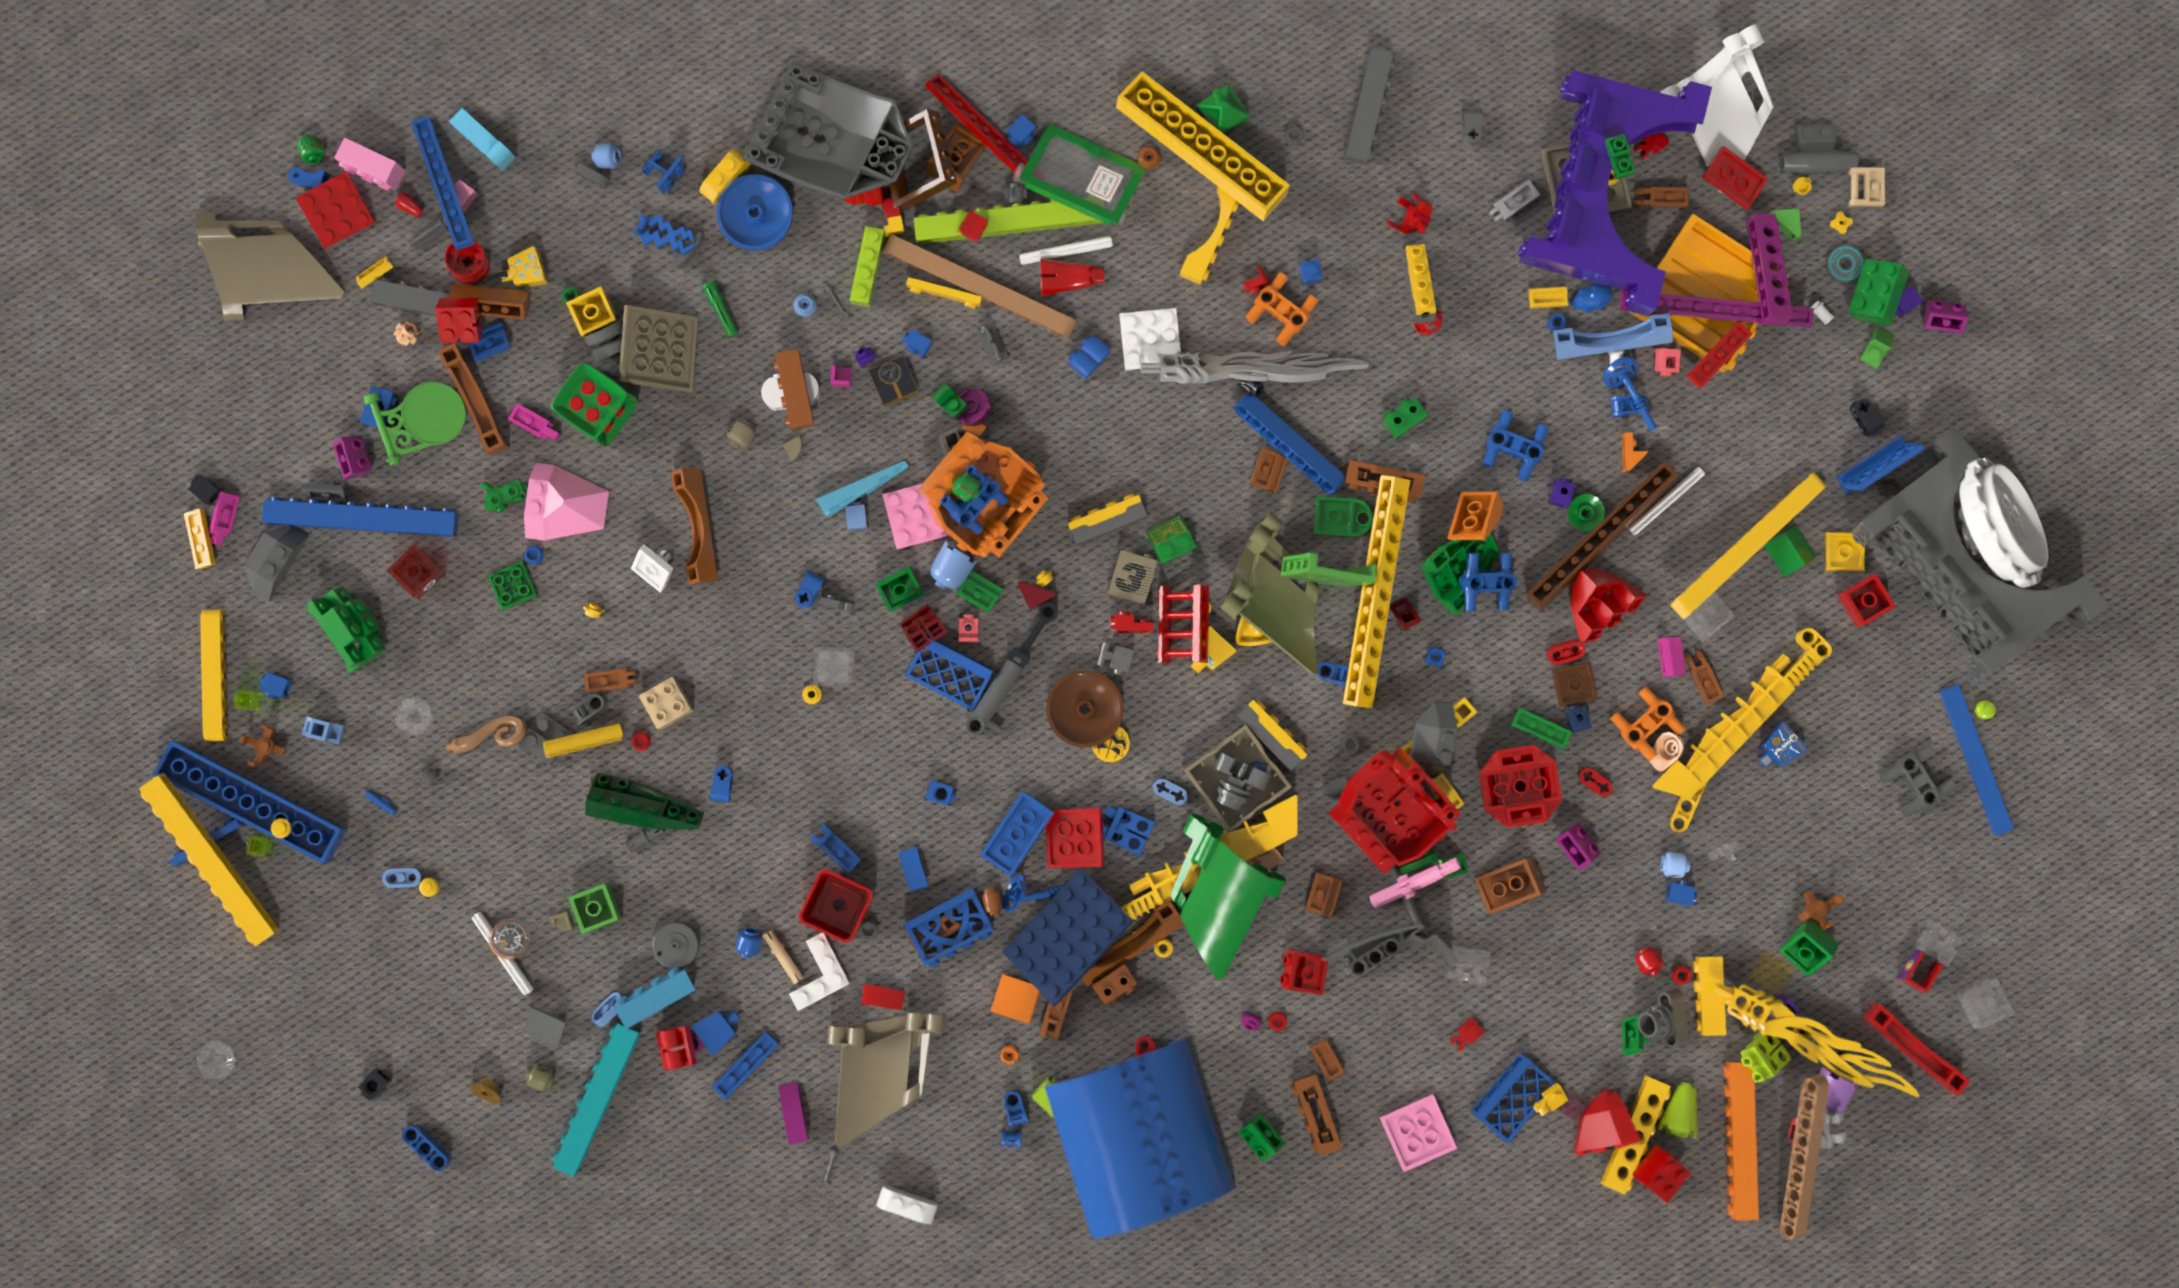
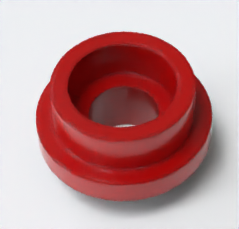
(1687, 977)

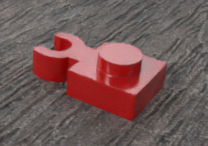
(1653, 143)
(1469, 1031)

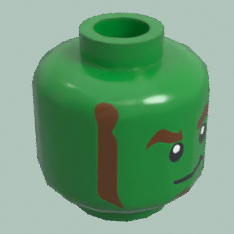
(310, 149)
(966, 487)

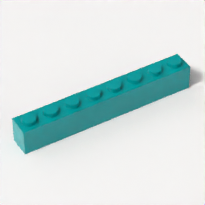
(596, 1100)

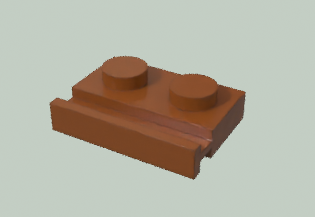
(1268, 470)
(1323, 895)

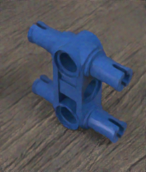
(1515, 445)
(967, 512)
(1487, 581)

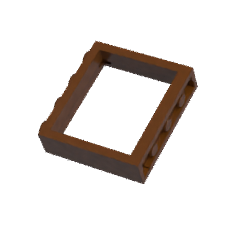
(942, 155)

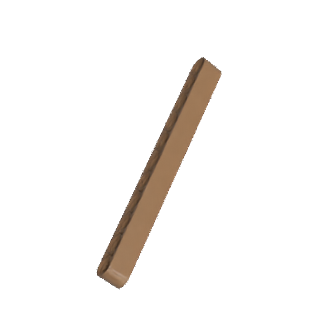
(979, 285)

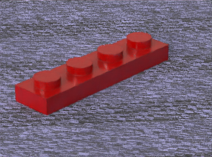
(1719, 355)

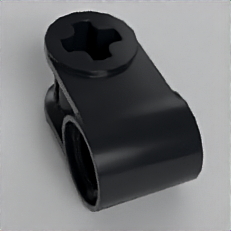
(1868, 418)

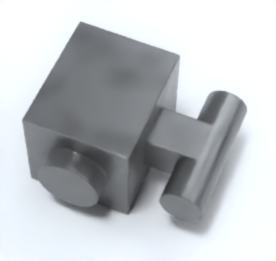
(1120, 659)

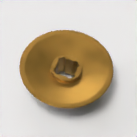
(486, 1090)

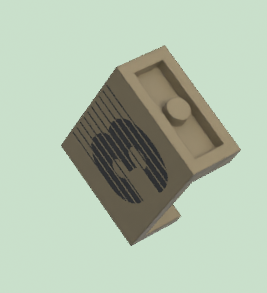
(1132, 577)

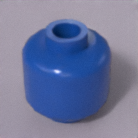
(748, 942)

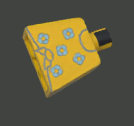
(525, 269)

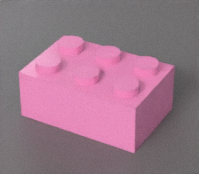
(369, 165)

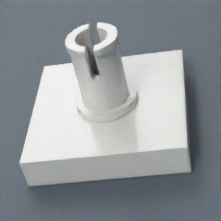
(653, 567)

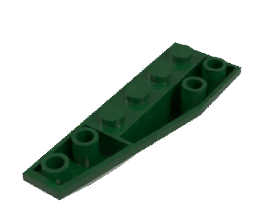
(638, 805)

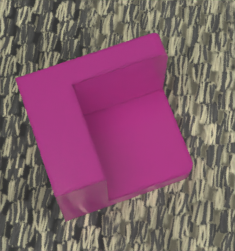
(841, 377)

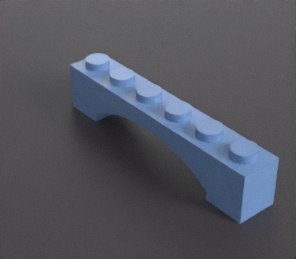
(1648, 333)

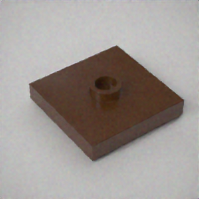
(1574, 684)

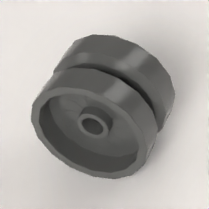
(609, 342)

